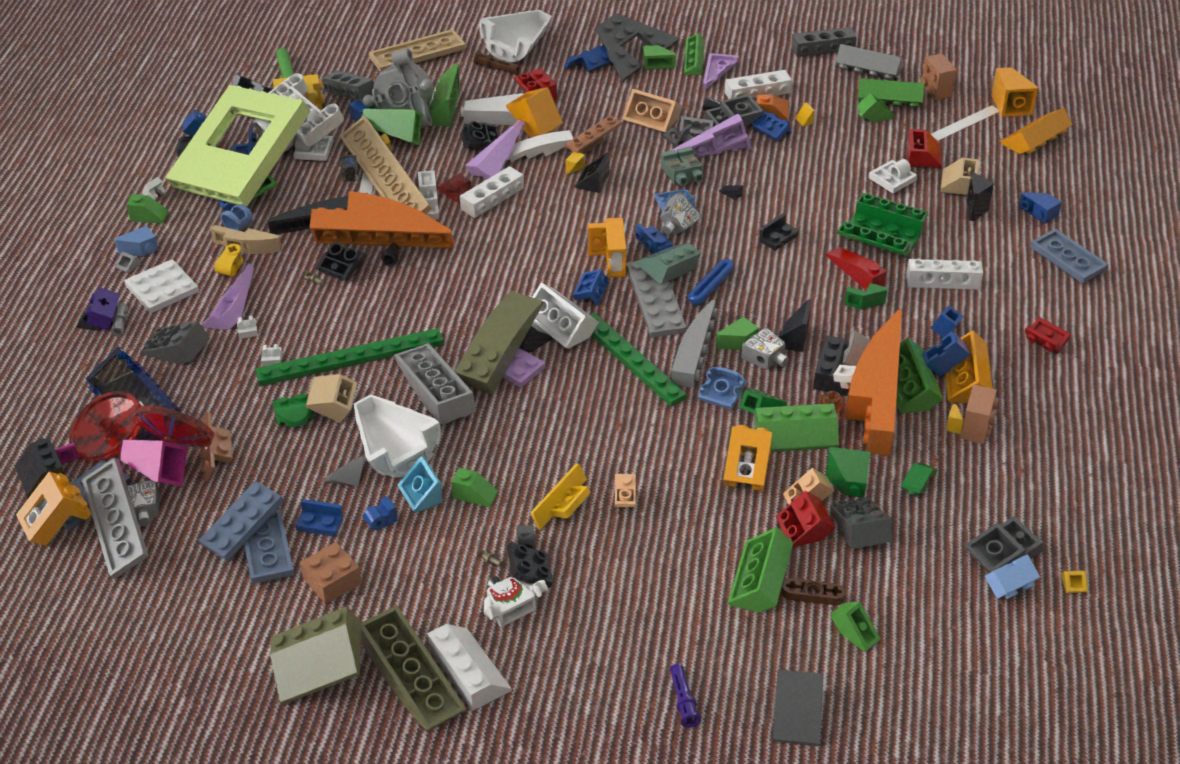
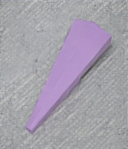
(722, 137)
(492, 158)
(232, 303)

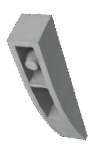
(694, 347)

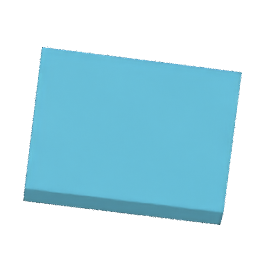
(421, 486)

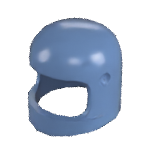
(237, 218)

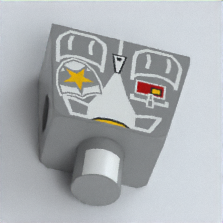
(678, 215)
(765, 350)
(145, 501)

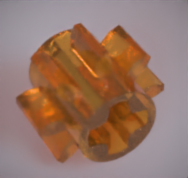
(833, 397)

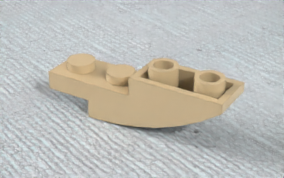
(250, 241)

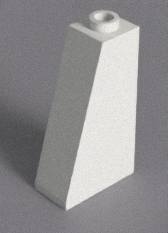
(489, 110)

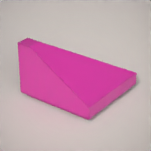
(67, 453)

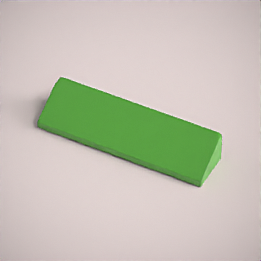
(694, 55)

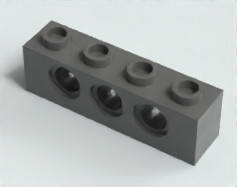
(822, 41)
(348, 85)

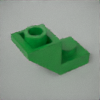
(859, 299)
(918, 478)

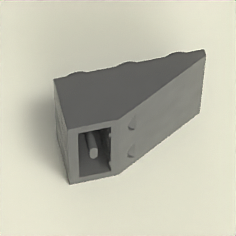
(176, 342)
(862, 522)

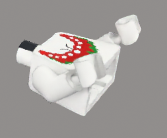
(511, 599)

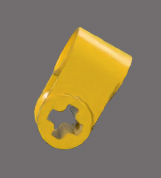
(229, 260)

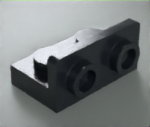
(777, 233)

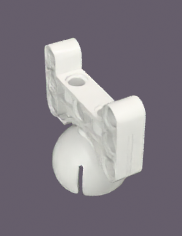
(317, 123)

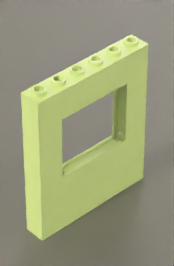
(231, 174)

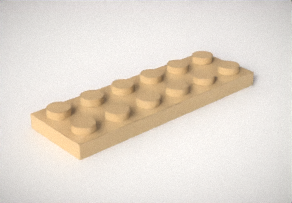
(422, 48)

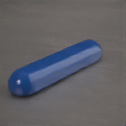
(711, 282)

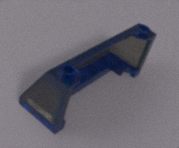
(125, 374)

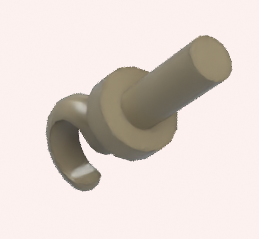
(314, 278)
(489, 558)

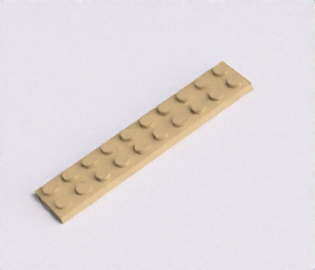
(382, 166)

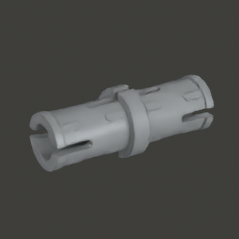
(119, 319)

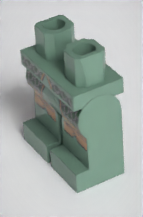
(682, 166)

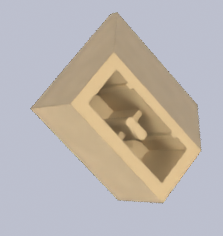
(957, 176)
(331, 396)

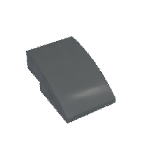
(741, 105)
(1004, 544)
(798, 707)

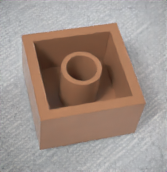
(938, 76)
(979, 414)
(330, 572)

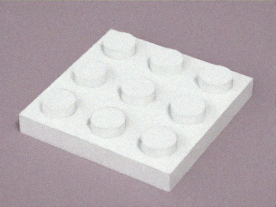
(161, 286)

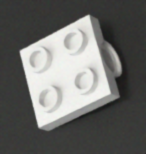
(318, 151)
(893, 175)

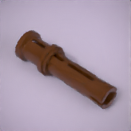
(489, 61)

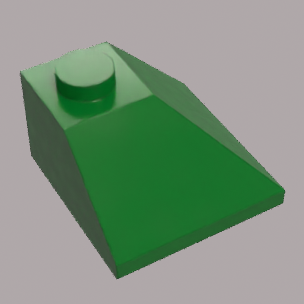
(848, 470)

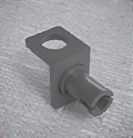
(684, 136)

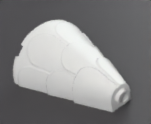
(513, 35)
(394, 435)

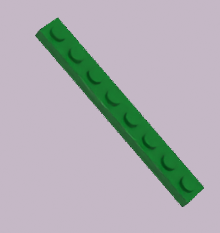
(637, 363)

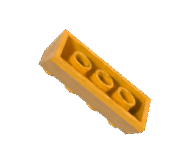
(1038, 132)
(971, 371)

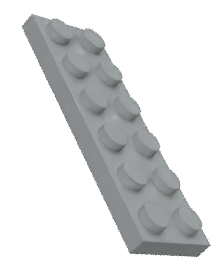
(656, 303)
(115, 518)

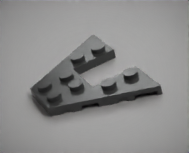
(620, 30)

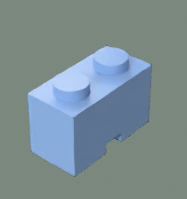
(1012, 576)

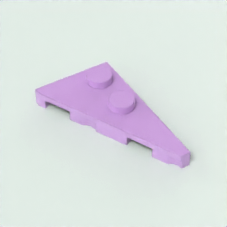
(717, 66)

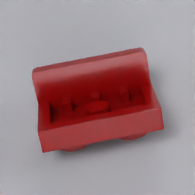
(1047, 335)

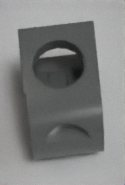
(525, 535)

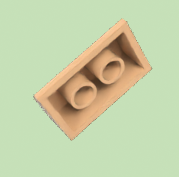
(651, 111)

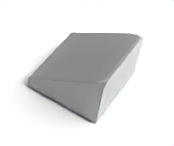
(127, 262)

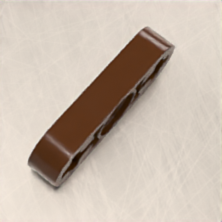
(819, 598)

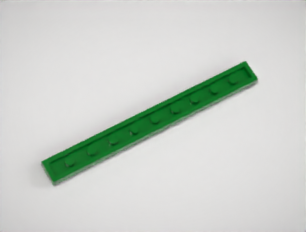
(346, 357)

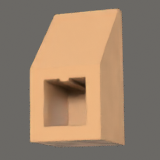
(812, 482)
(625, 490)

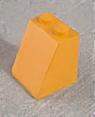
(1013, 93)
(536, 111)

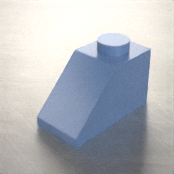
(137, 243)

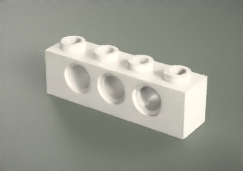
(768, 83)
(491, 192)
(944, 274)

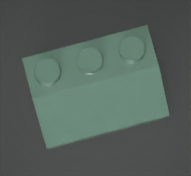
(670, 262)

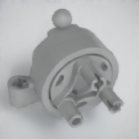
(402, 87)

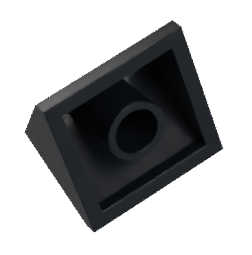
(594, 174)
(978, 196)

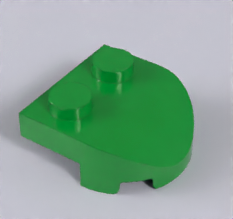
(292, 410)

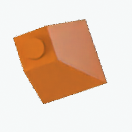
(773, 105)

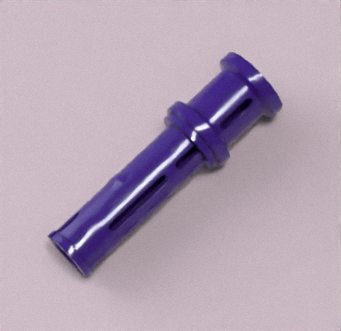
(686, 703)

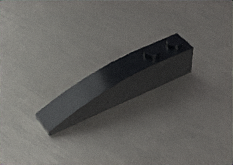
(300, 218)

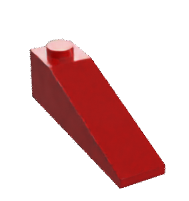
(858, 267)

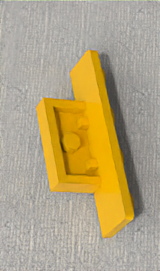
(562, 498)

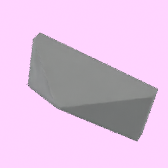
(698, 125)
(347, 474)

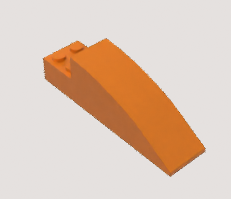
(378, 222)
(875, 387)

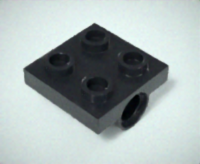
(529, 564)

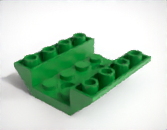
(884, 225)

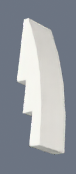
(544, 143)
(427, 187)

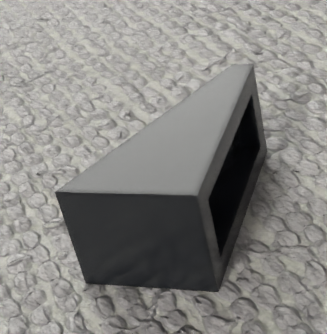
(732, 191)
(82, 324)

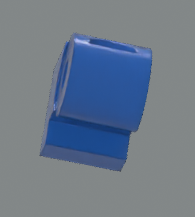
(381, 515)

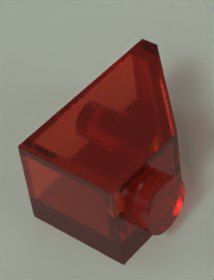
(455, 187)

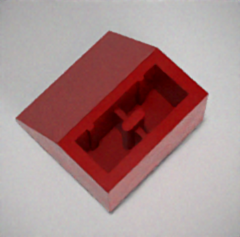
(537, 80)
(923, 149)
(805, 520)

